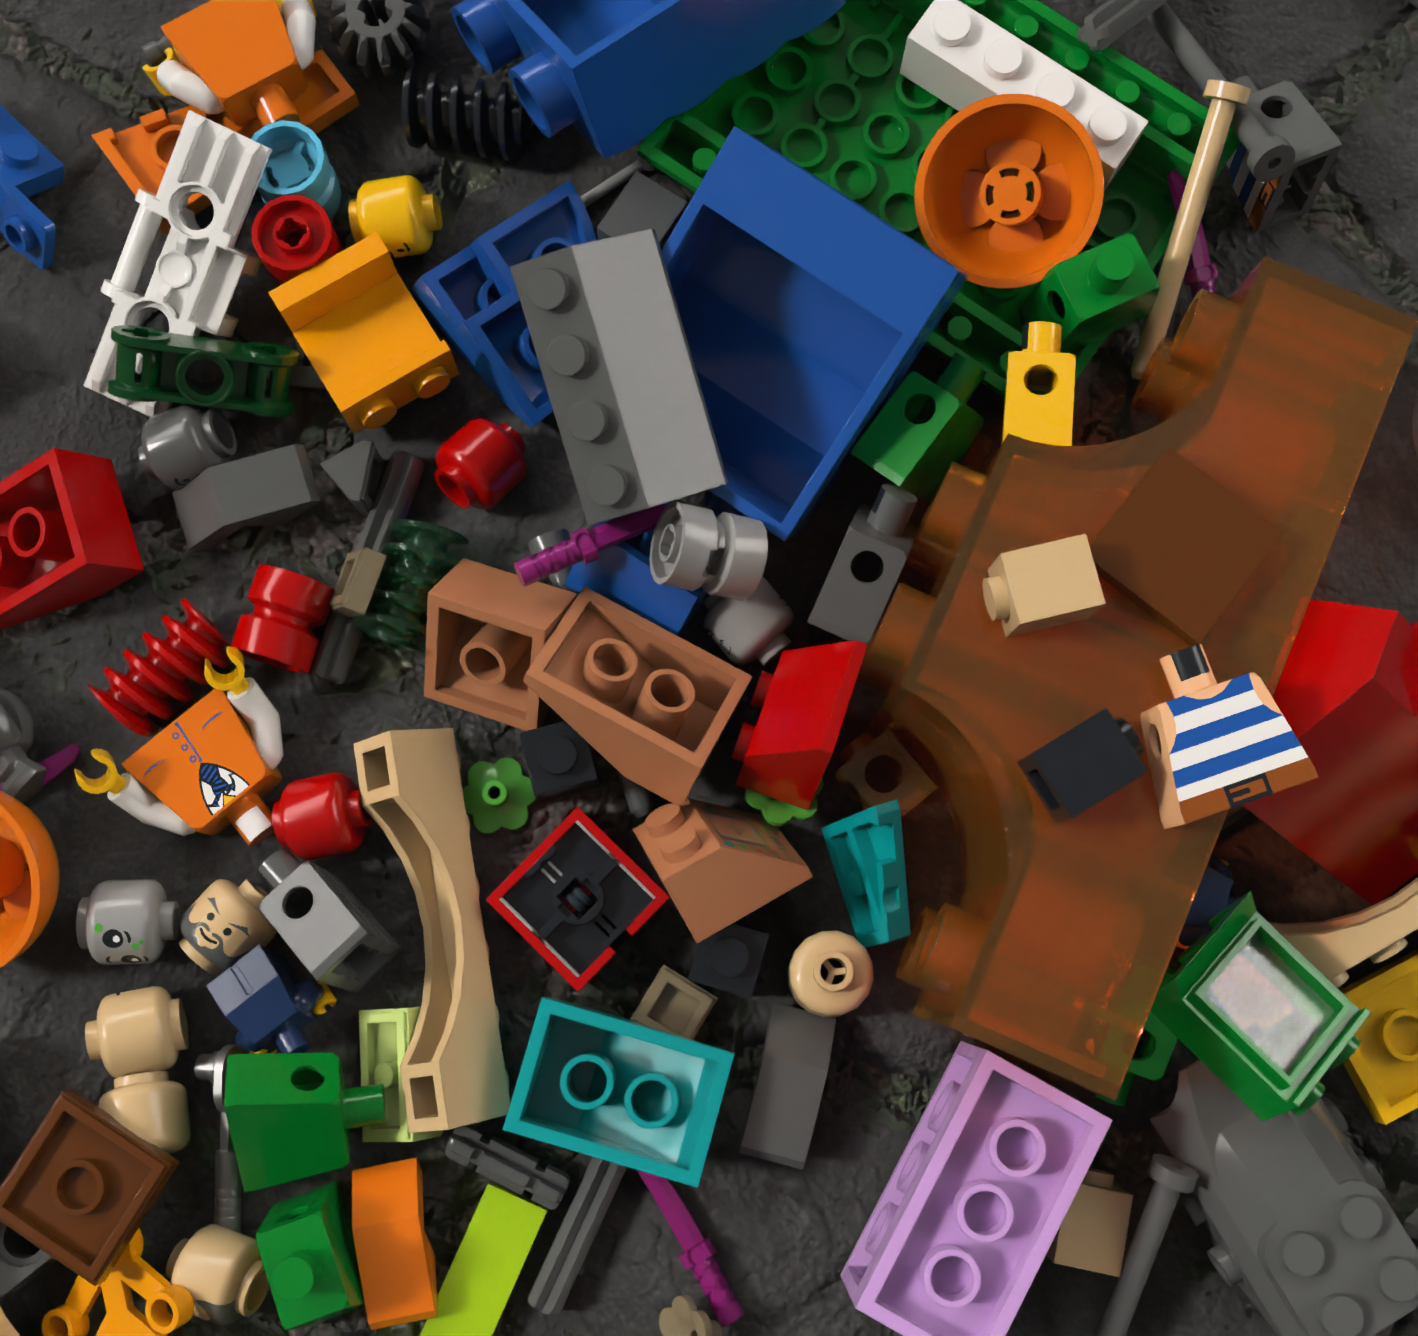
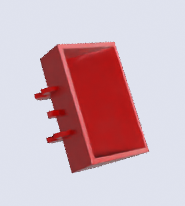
(1356, 715)

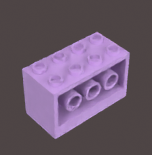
(973, 1201)

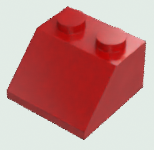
(798, 721)

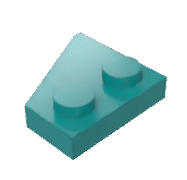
(872, 872)

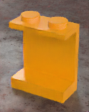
(365, 334)

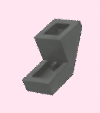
(246, 492)
(788, 1086)

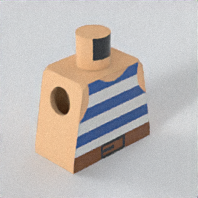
(1217, 742)

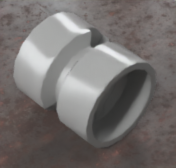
(708, 551)

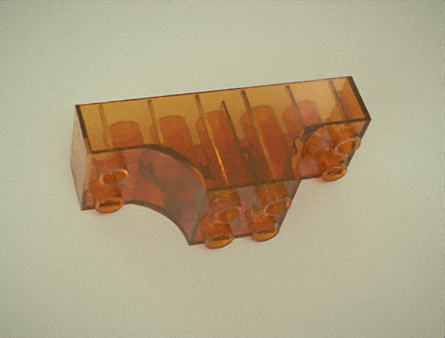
(1080, 917)

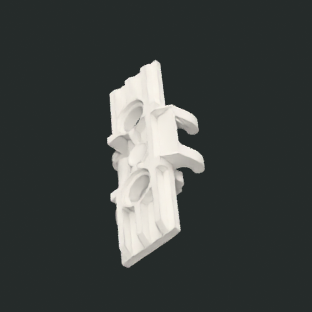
(197, 265)

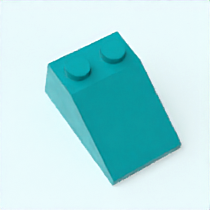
(619, 1091)

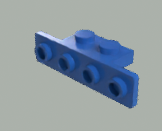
(26, 171)

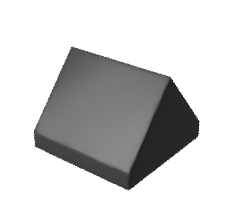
(357, 474)

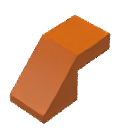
(392, 1245)

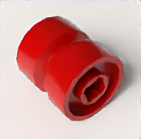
(293, 236)
(283, 619)

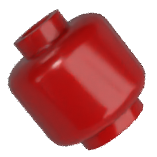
(480, 464)
(320, 816)

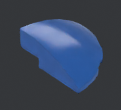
(478, 302)

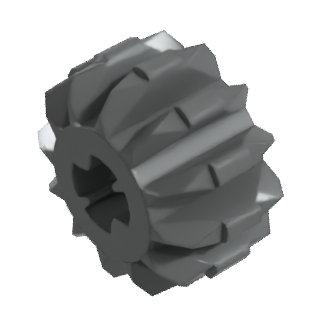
(380, 33)

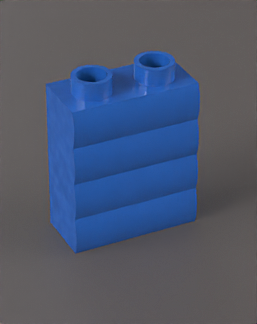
(626, 62)
(794, 324)

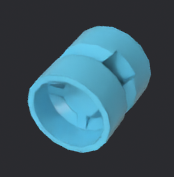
(297, 166)

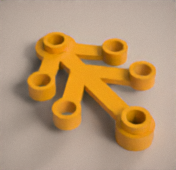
(122, 1315)

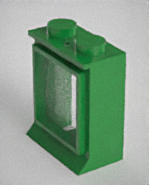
(1258, 1013)

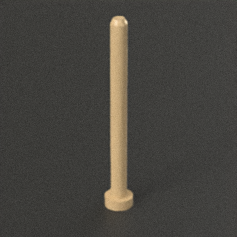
(1224, 99)

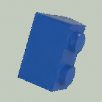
(626, 579)

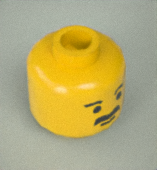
(398, 213)

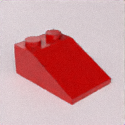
(62, 535)

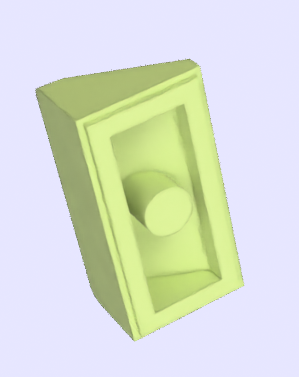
(383, 1044)

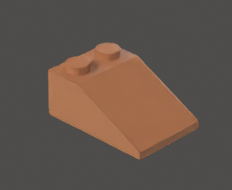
(637, 693)

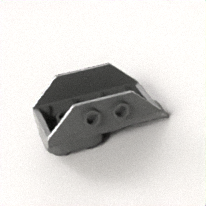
(1290, 1211)

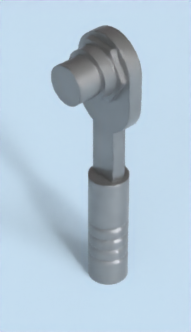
(227, 1174)

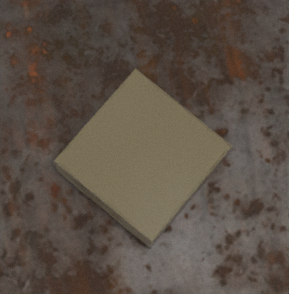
(357, 582)
(674, 1004)

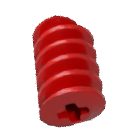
(163, 670)

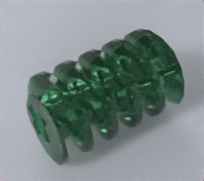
(407, 583)

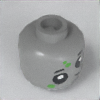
(127, 922)

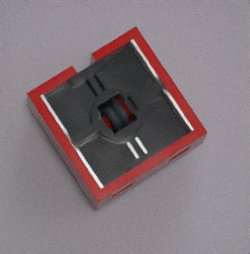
(560, 880)

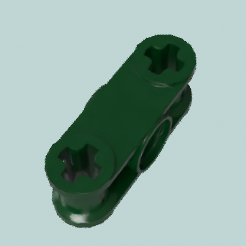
(170, 354)

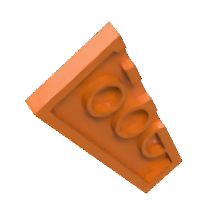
(145, 149)

